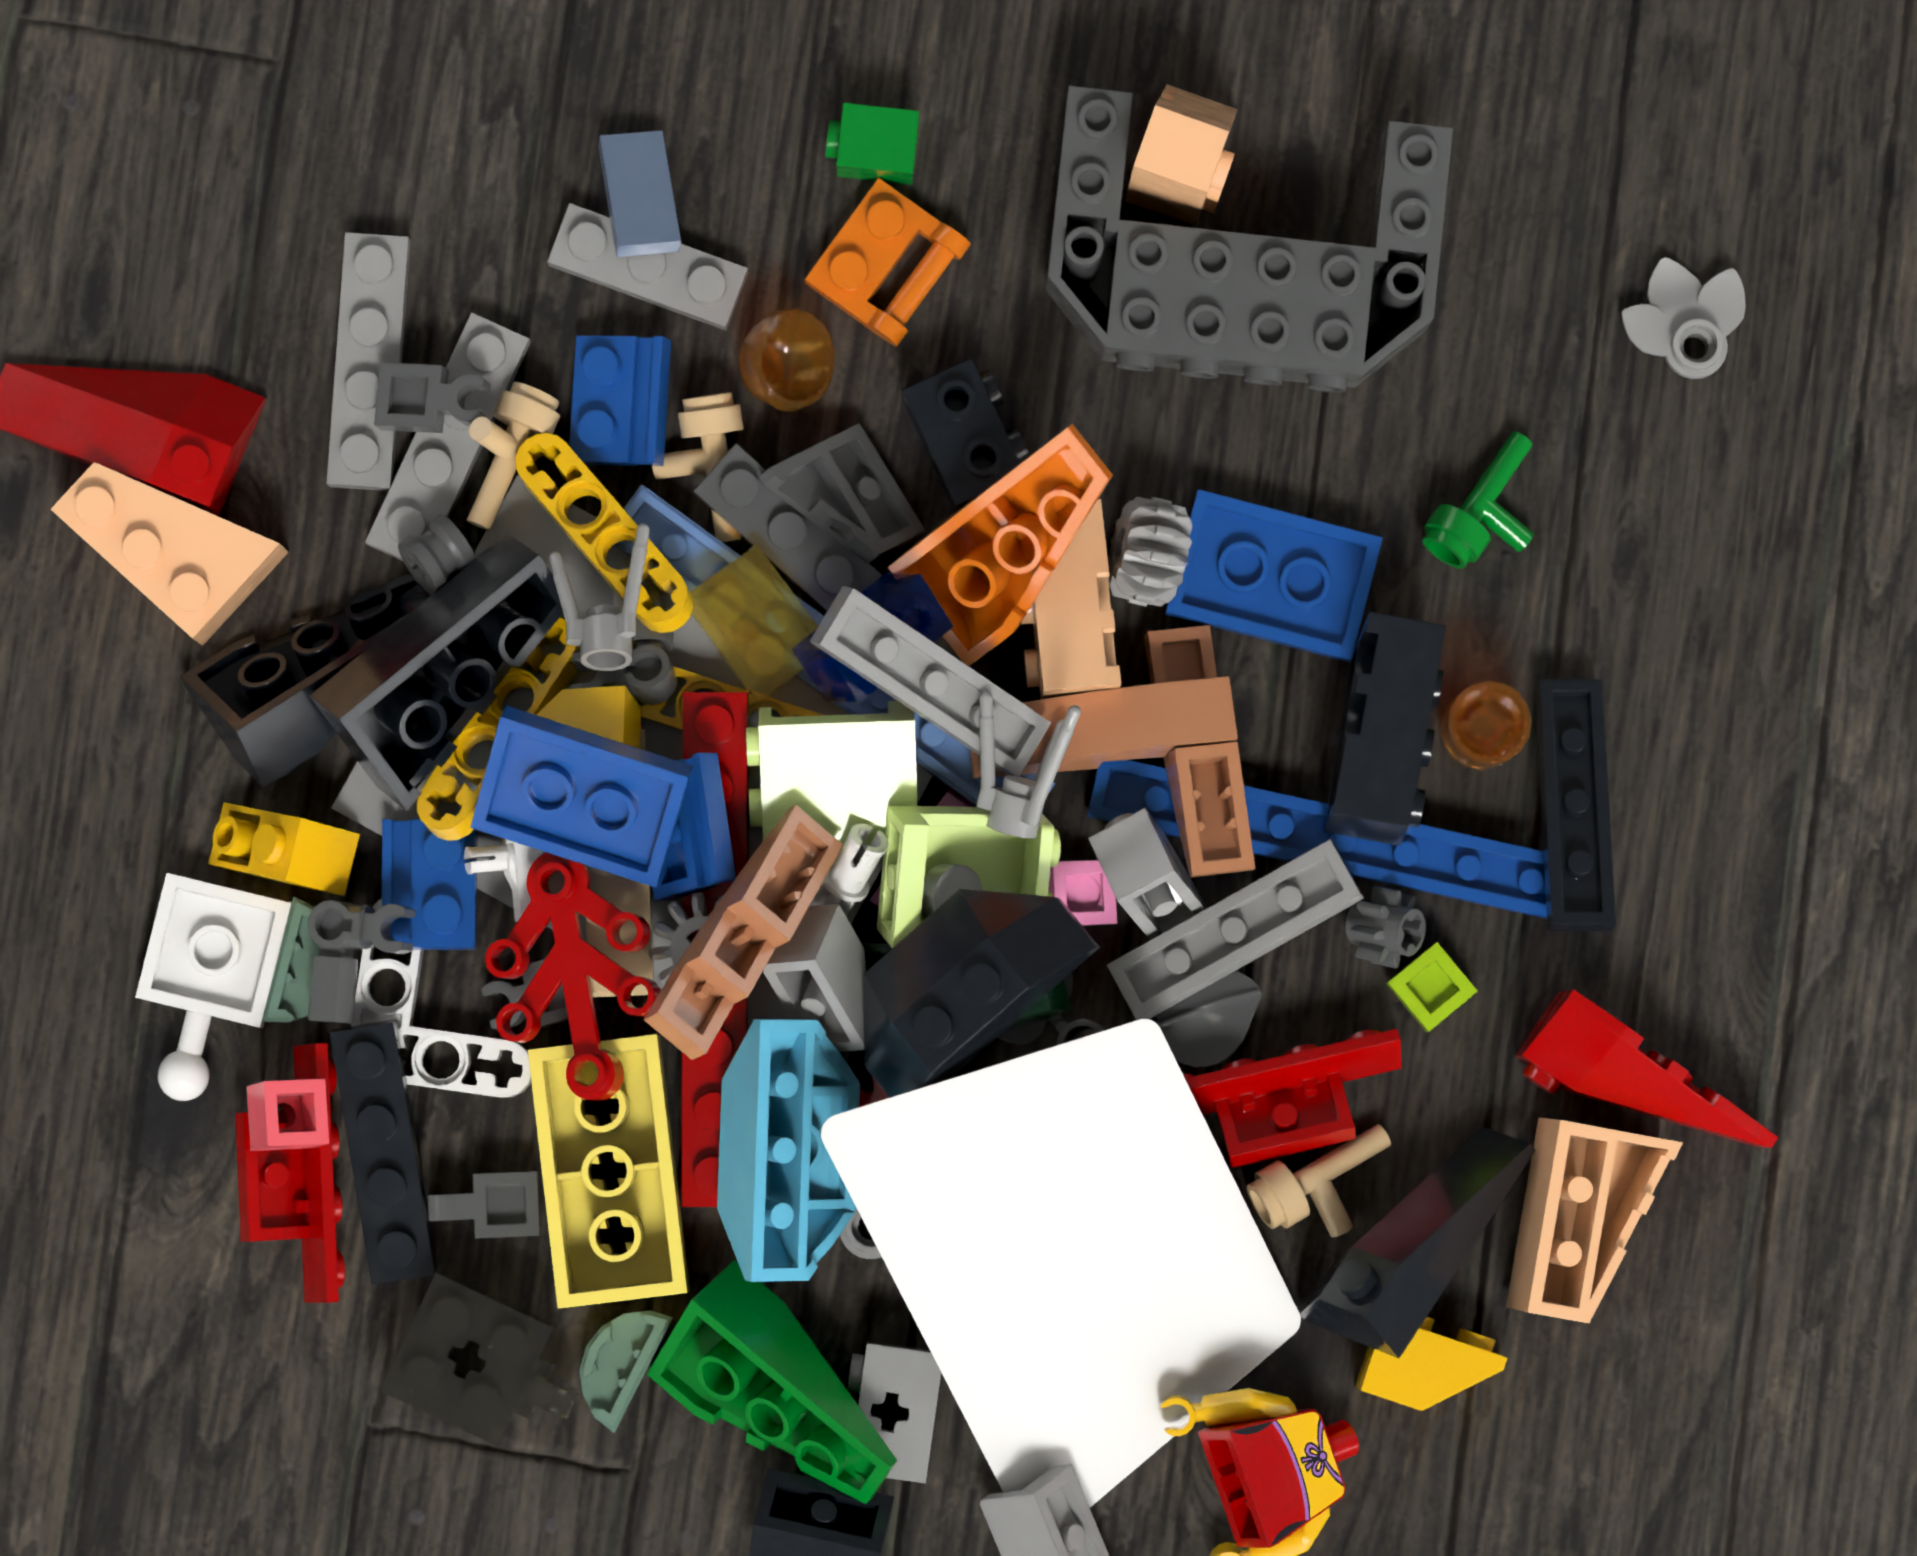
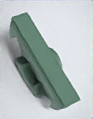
(292, 976)
(618, 1361)

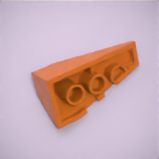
(1006, 542)

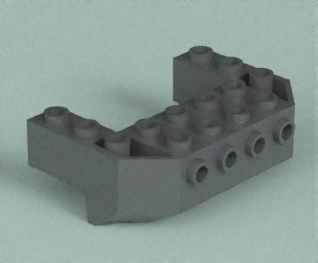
(1242, 298)

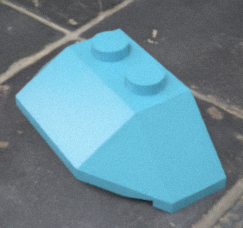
(774, 1173)

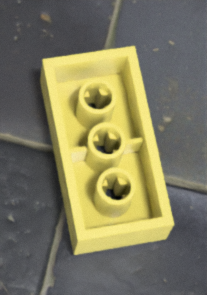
(580, 1205)

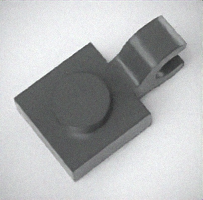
(499, 1205)

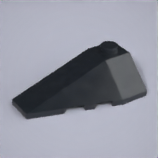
(1406, 1260)

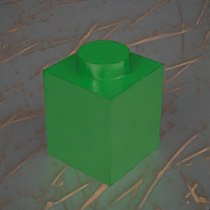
(874, 143)

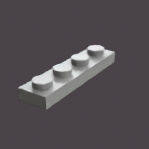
(367, 335)
(441, 462)
(926, 678)
(1235, 931)

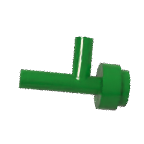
(1456, 533)

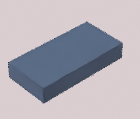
(639, 193)

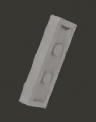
(678, 281)

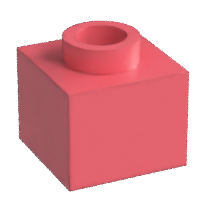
(305, 1111)

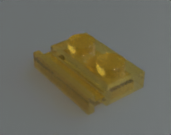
(753, 622)

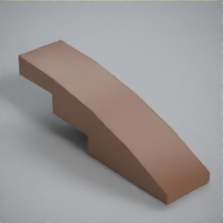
(1135, 723)
(1205, 778)
(743, 931)

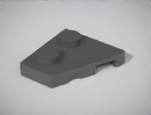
(847, 494)

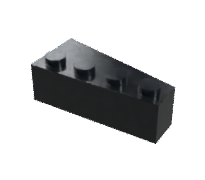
(439, 667)

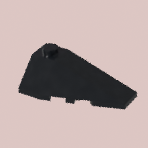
(263, 690)

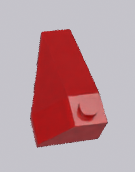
(1601, 1060)

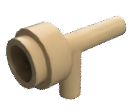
(526, 413)
(710, 419)
(1281, 1194)

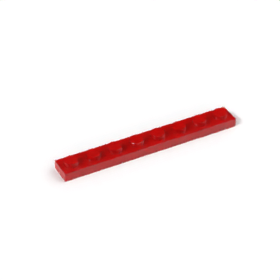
(714, 725)

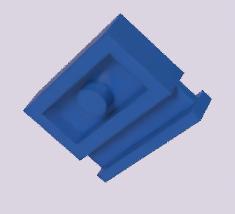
(620, 400)
(701, 842)
(434, 882)

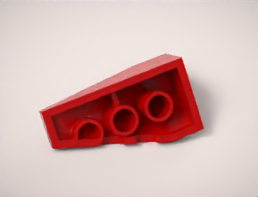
(152, 426)

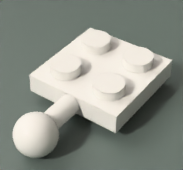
(214, 957)

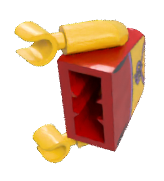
(1269, 1467)

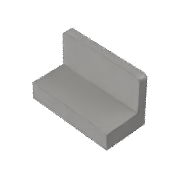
(1044, 1518)

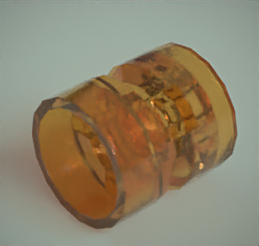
(1485, 725)

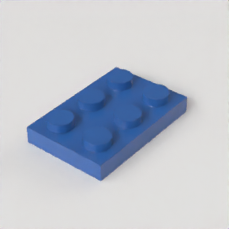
(1276, 576)
(581, 796)

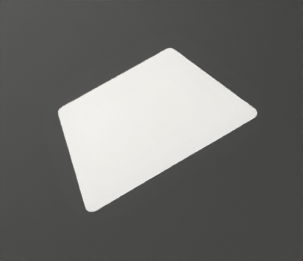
(1067, 1249)

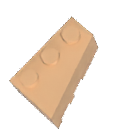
(1182, 156)
(168, 549)
(1075, 620)
(1579, 1214)

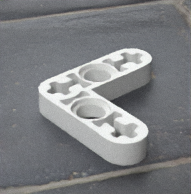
(369, 1011)

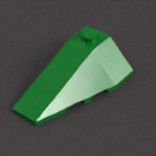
(755, 1367)

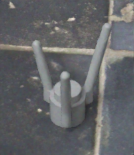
(608, 629)
(1020, 801)

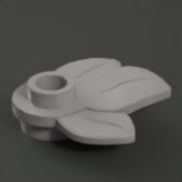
(1683, 310)

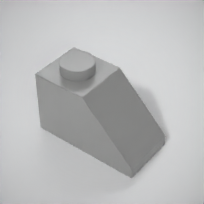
(1146, 873)
(823, 975)

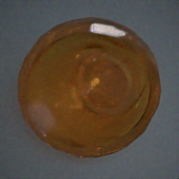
(787, 360)

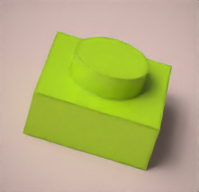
(1431, 987)

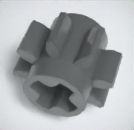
(1385, 927)

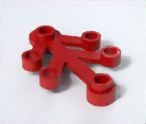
(571, 965)

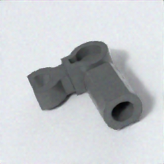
(650, 673)
(338, 930)

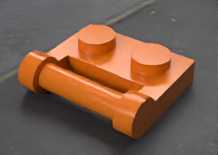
(869, 251)

